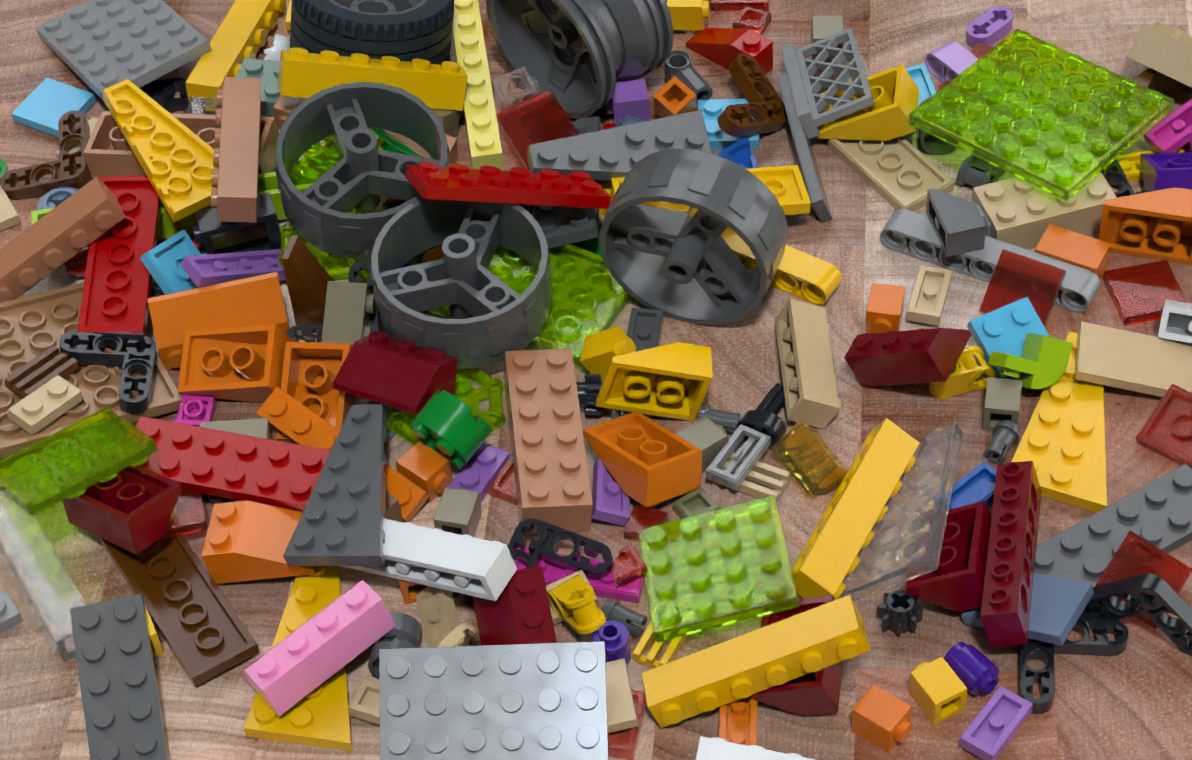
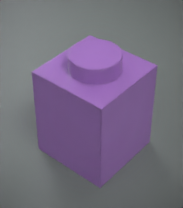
(629, 99)

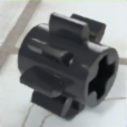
(588, 393)
(899, 612)

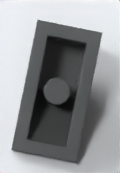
(956, 223)

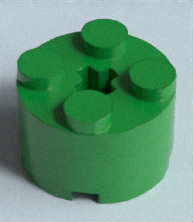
(450, 428)

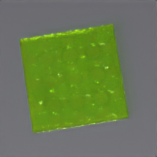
(72, 461)
(717, 568)

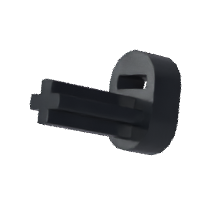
(764, 416)

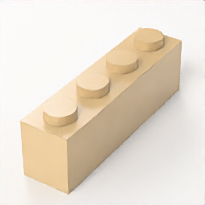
(807, 364)

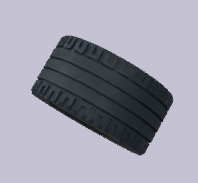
(374, 28)

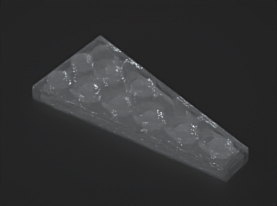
(913, 528)

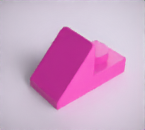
(1172, 131)

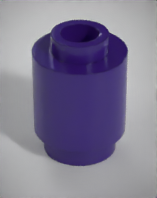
(616, 640)
(973, 668)

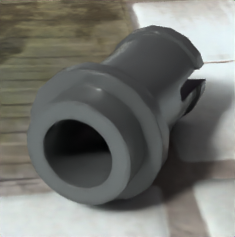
(725, 419)
(1004, 437)
(619, 613)

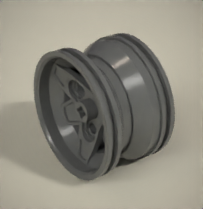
(582, 45)

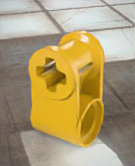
(964, 375)
(576, 605)

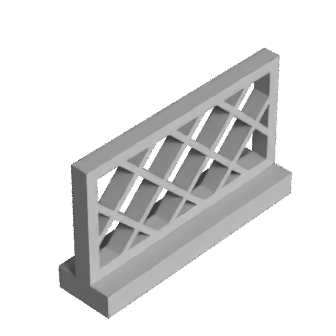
(806, 86)

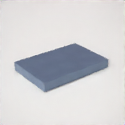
(1054, 608)

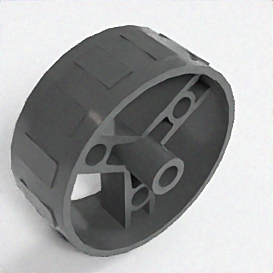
(346, 114)
(680, 257)
(483, 308)

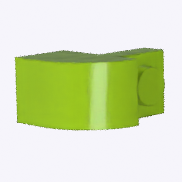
(1040, 364)

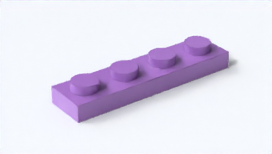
(228, 267)

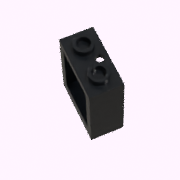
(208, 226)

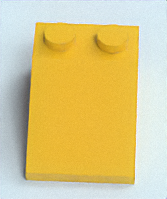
(887, 119)
(659, 381)

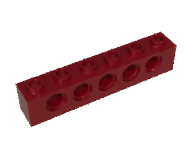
(1011, 554)

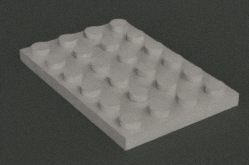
(122, 41)
(494, 702)

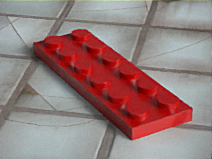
(510, 187)
(115, 276)
(234, 463)

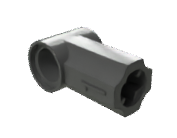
(679, 65)

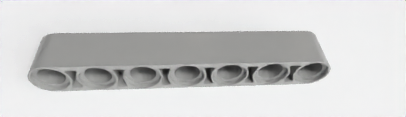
(914, 236)

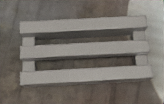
(726, 476)

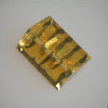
(810, 460)

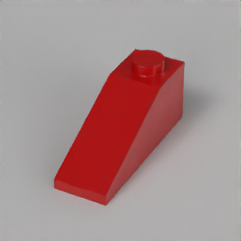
(724, 44)

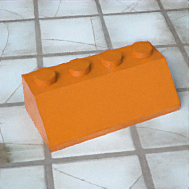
(222, 305)

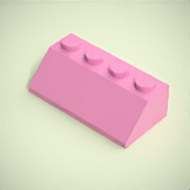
(319, 647)

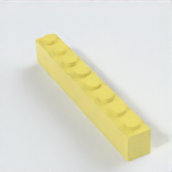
(479, 100)

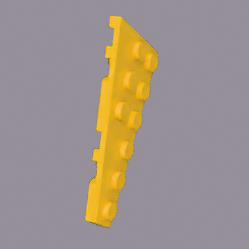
(167, 150)
(1069, 440)
(323, 714)

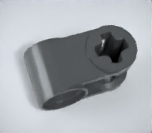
(977, 172)

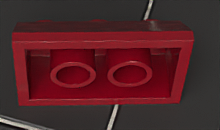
(906, 356)
(395, 372)
(126, 509)
(962, 561)
(518, 614)
(810, 693)

